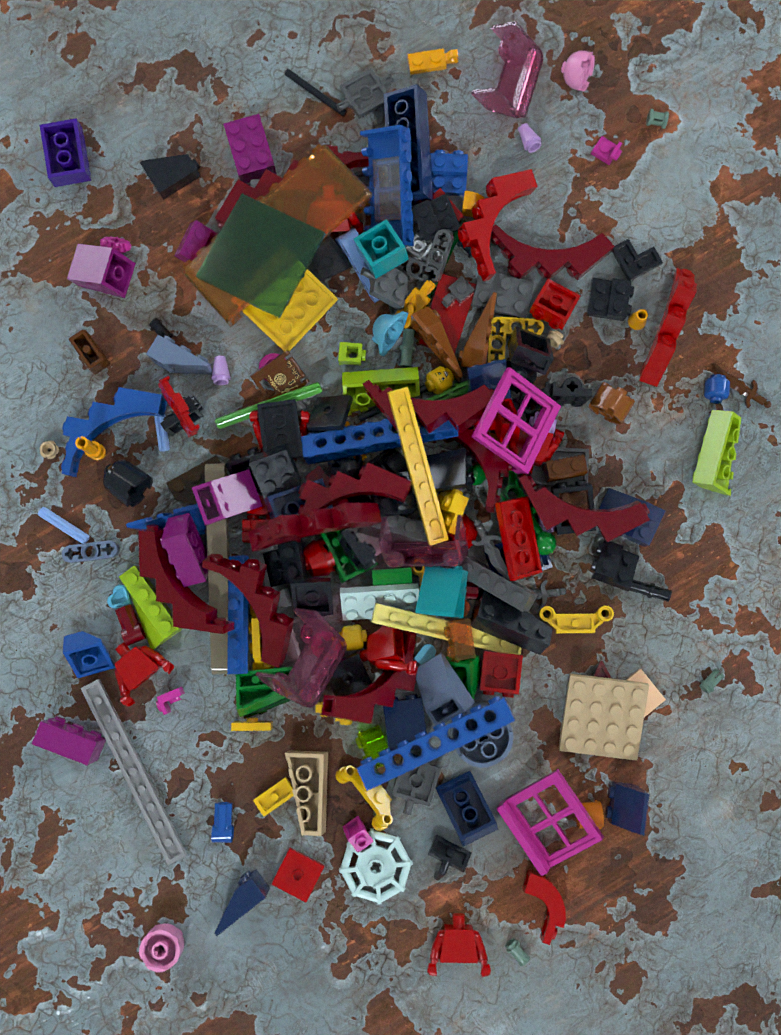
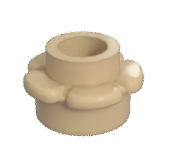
(555, 338)
(44, 449)

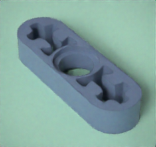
(76, 548)

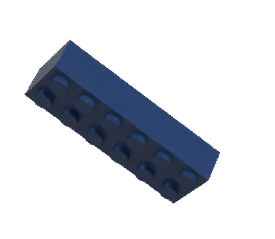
(410, 109)

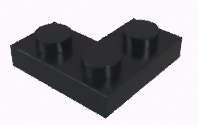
(635, 264)

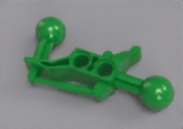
(545, 540)

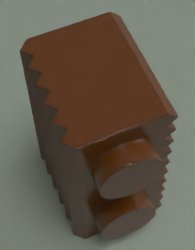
(89, 351)
(565, 468)

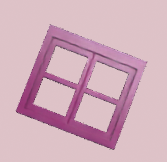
(536, 434)
(527, 835)

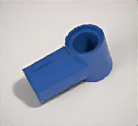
(222, 828)

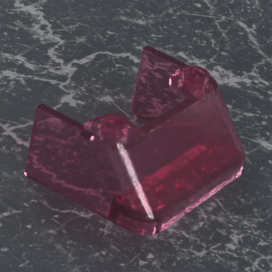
(519, 74)
(422, 553)
(314, 665)

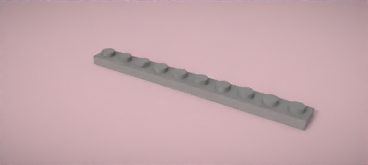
(134, 771)

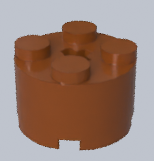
(611, 403)

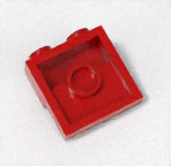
(554, 304)
(500, 673)

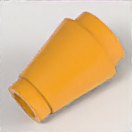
(638, 319)

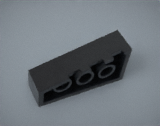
(509, 623)

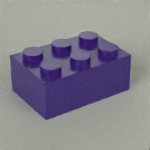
(65, 152)

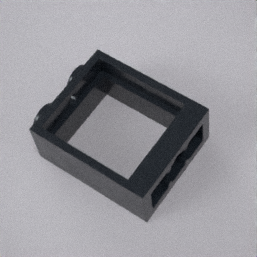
(538, 351)
(580, 485)

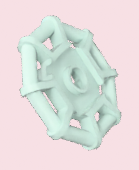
(371, 877)

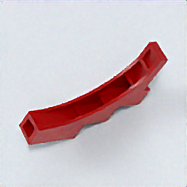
(477, 233)
(673, 320)

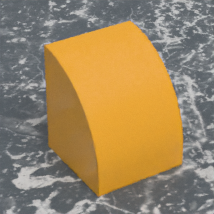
(469, 201)

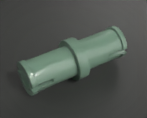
(407, 348)

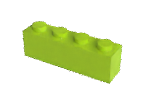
(384, 378)
(718, 452)
(154, 616)

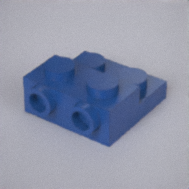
(449, 172)

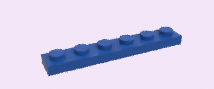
(238, 638)

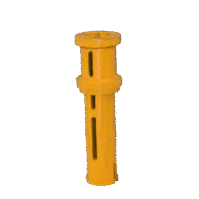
(91, 448)

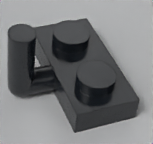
(449, 855)

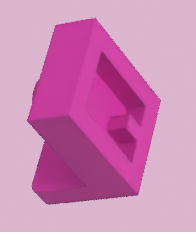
(607, 150)
(171, 696)
(357, 834)

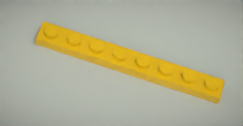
(418, 465)

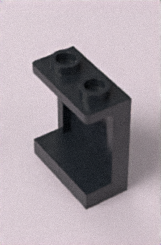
(452, 470)

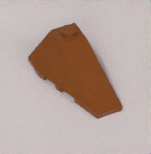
(430, 329)
(477, 345)

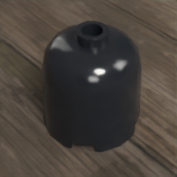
(126, 482)

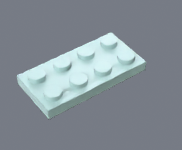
(360, 601)

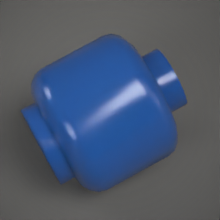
(716, 388)

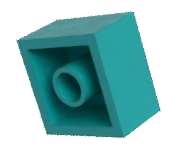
(381, 248)

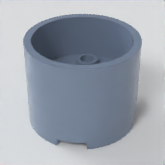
(487, 750)

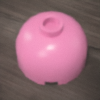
(578, 69)

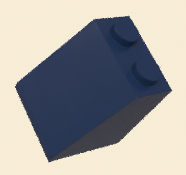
(404, 720)

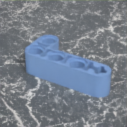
(349, 248)

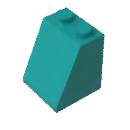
(443, 592)

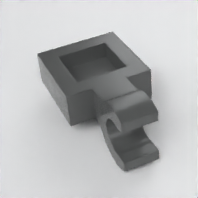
(458, 291)

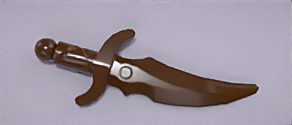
(741, 387)

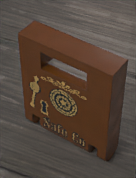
(281, 374)

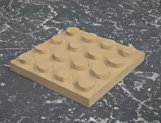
(603, 716)

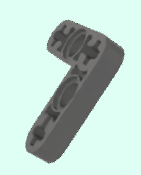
(431, 263)

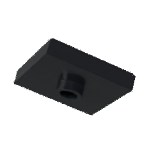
(330, 413)
(349, 676)

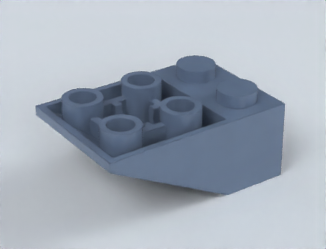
(177, 359)
(442, 690)

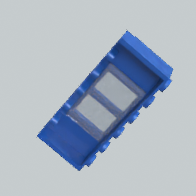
(390, 179)

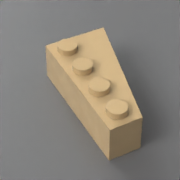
(309, 782)

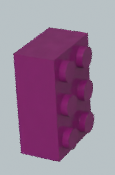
(249, 147)
(185, 549)
(69, 740)

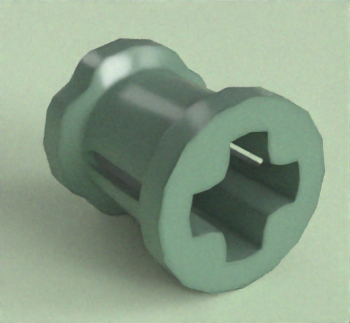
(657, 118)

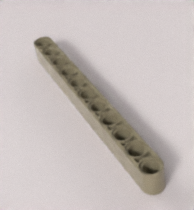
(218, 584)

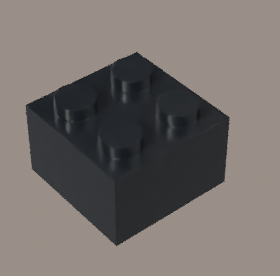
(275, 470)

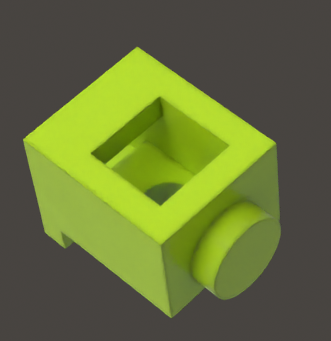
(346, 349)

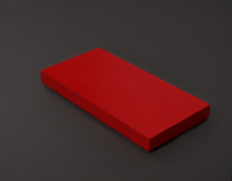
(452, 317)
(518, 538)

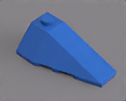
(161, 519)

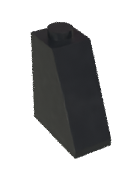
(171, 173)

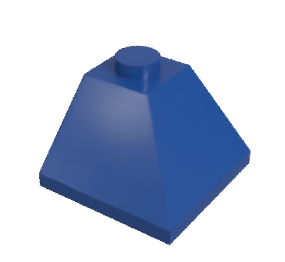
(86, 654)

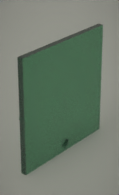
(260, 255)

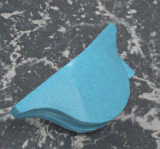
(388, 330)

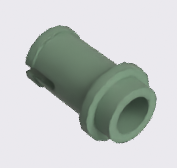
(710, 682)
(513, 947)

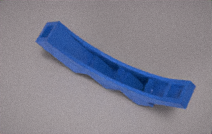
(127, 404)

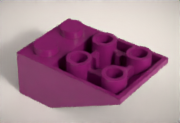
(193, 240)
(226, 497)

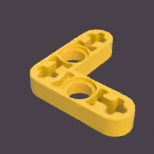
(506, 330)

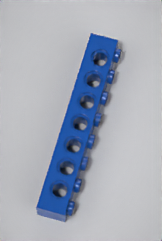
(369, 444)
(373, 778)

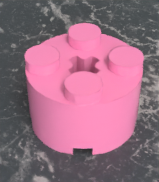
(151, 950)

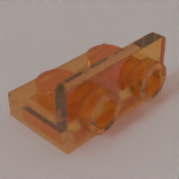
(459, 639)

